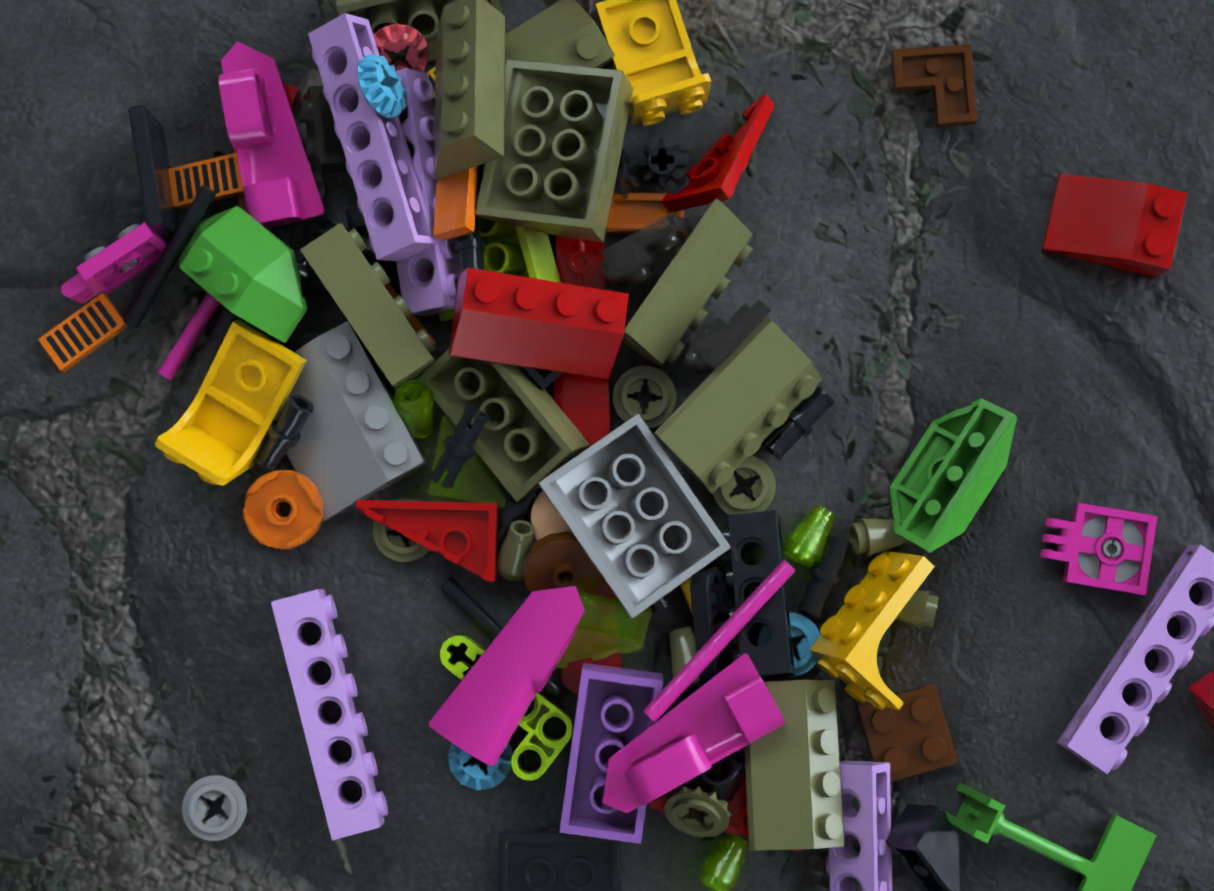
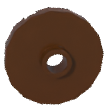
(557, 554)

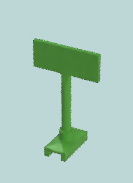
(1114, 861)

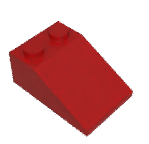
(1115, 223)

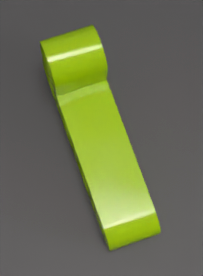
(531, 722)

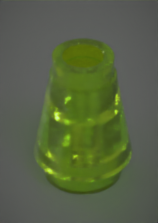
(415, 406)
(809, 537)
(724, 864)

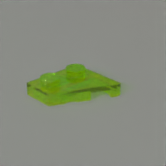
(475, 481)
(605, 630)

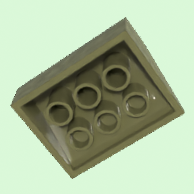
(558, 149)

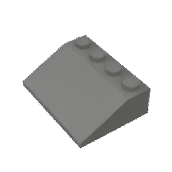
(355, 433)
(634, 515)

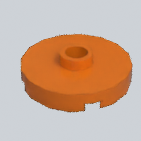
(264, 515)

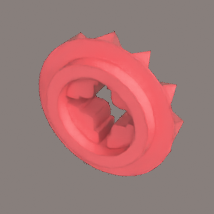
(399, 37)

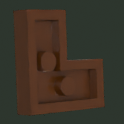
(946, 73)

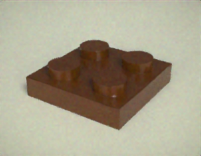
(909, 738)

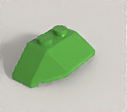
(246, 271)
(951, 473)

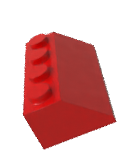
(537, 323)

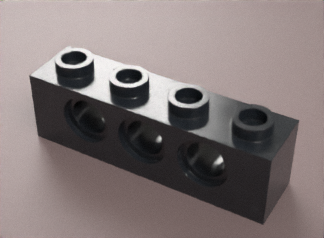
(765, 531)

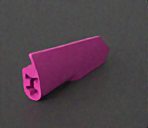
(268, 144)
(509, 674)
(691, 737)

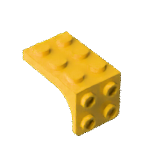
(654, 56)
(233, 406)
(853, 635)

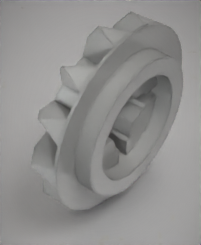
(196, 809)

